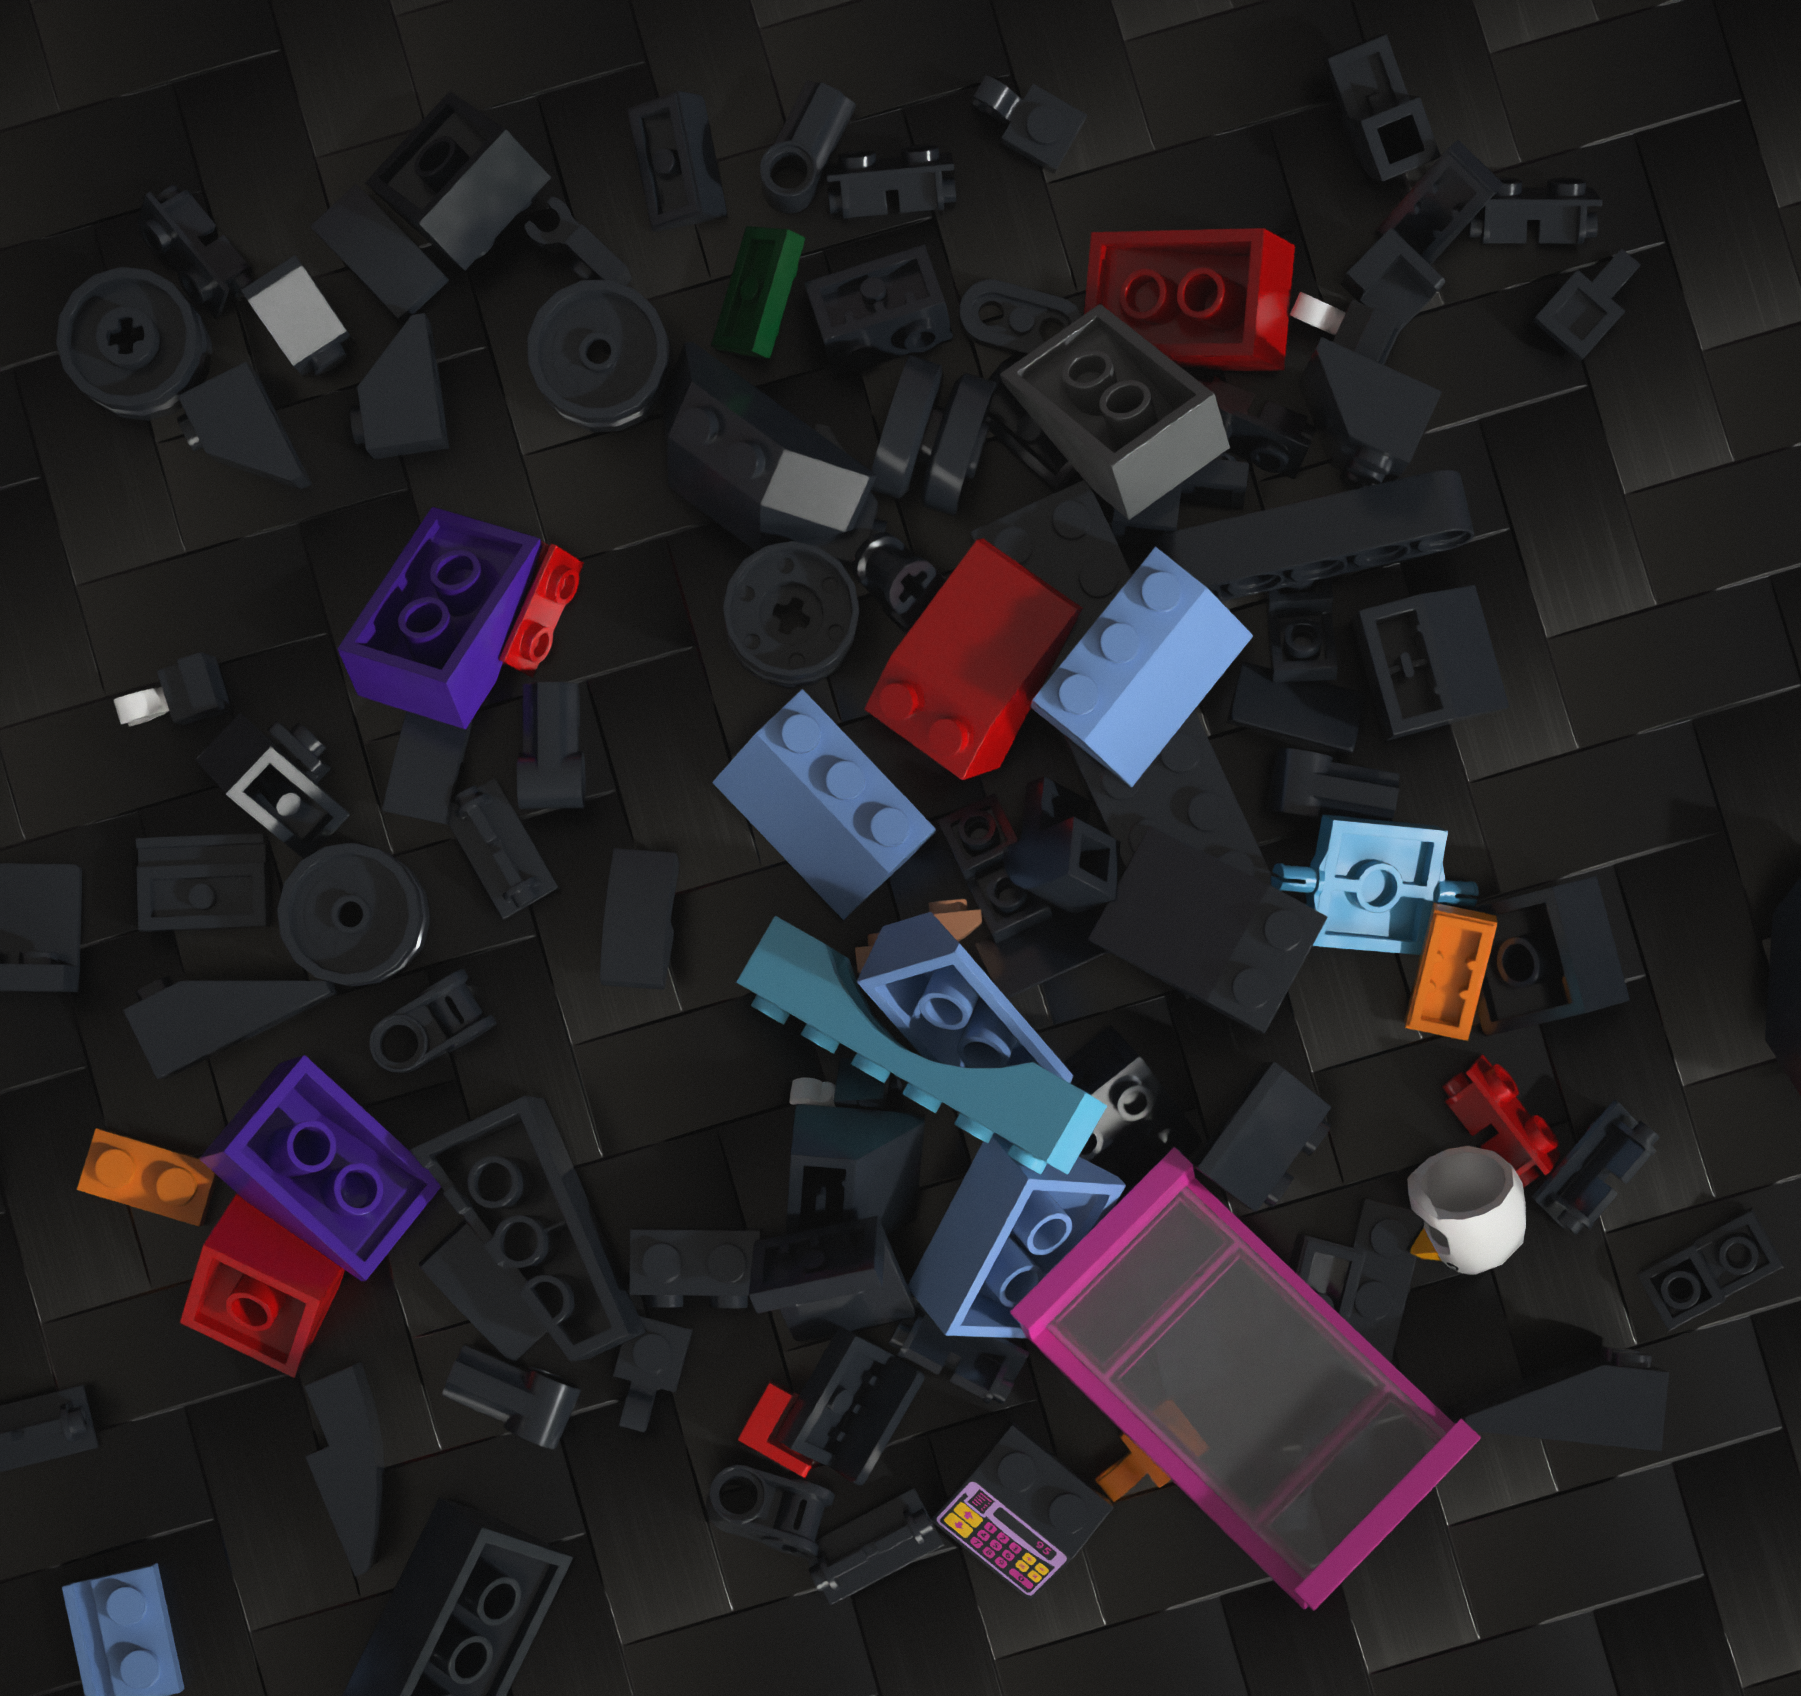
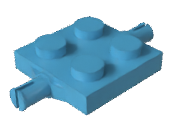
(1375, 883)

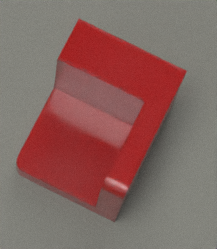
(765, 1424)

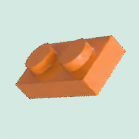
(148, 1177)

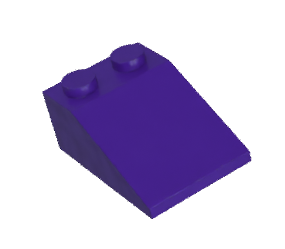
(442, 618)
(322, 1167)

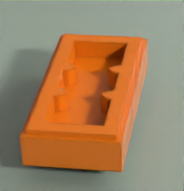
(1450, 971)

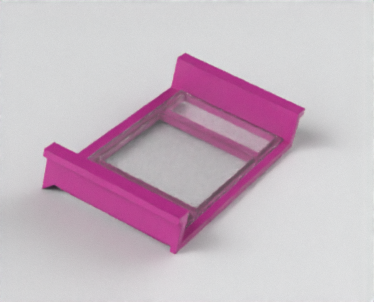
(1241, 1382)

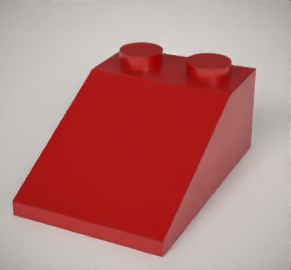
(1198, 293)
(974, 662)

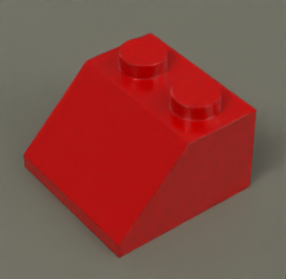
(260, 1288)

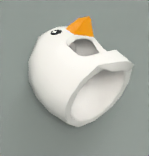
(1469, 1209)

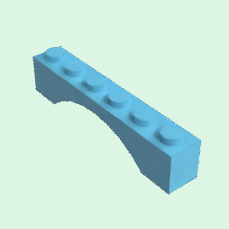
(1020, 1102)

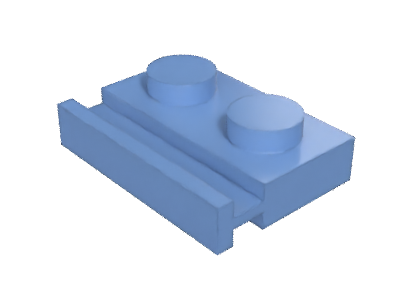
(123, 1634)

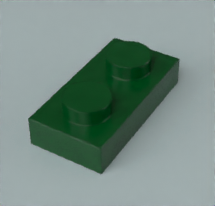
(758, 292)

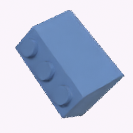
(1142, 667)
(823, 805)
(948, 1001)
(1005, 1237)

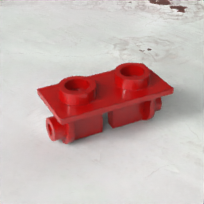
(549, 591)
(1493, 1100)

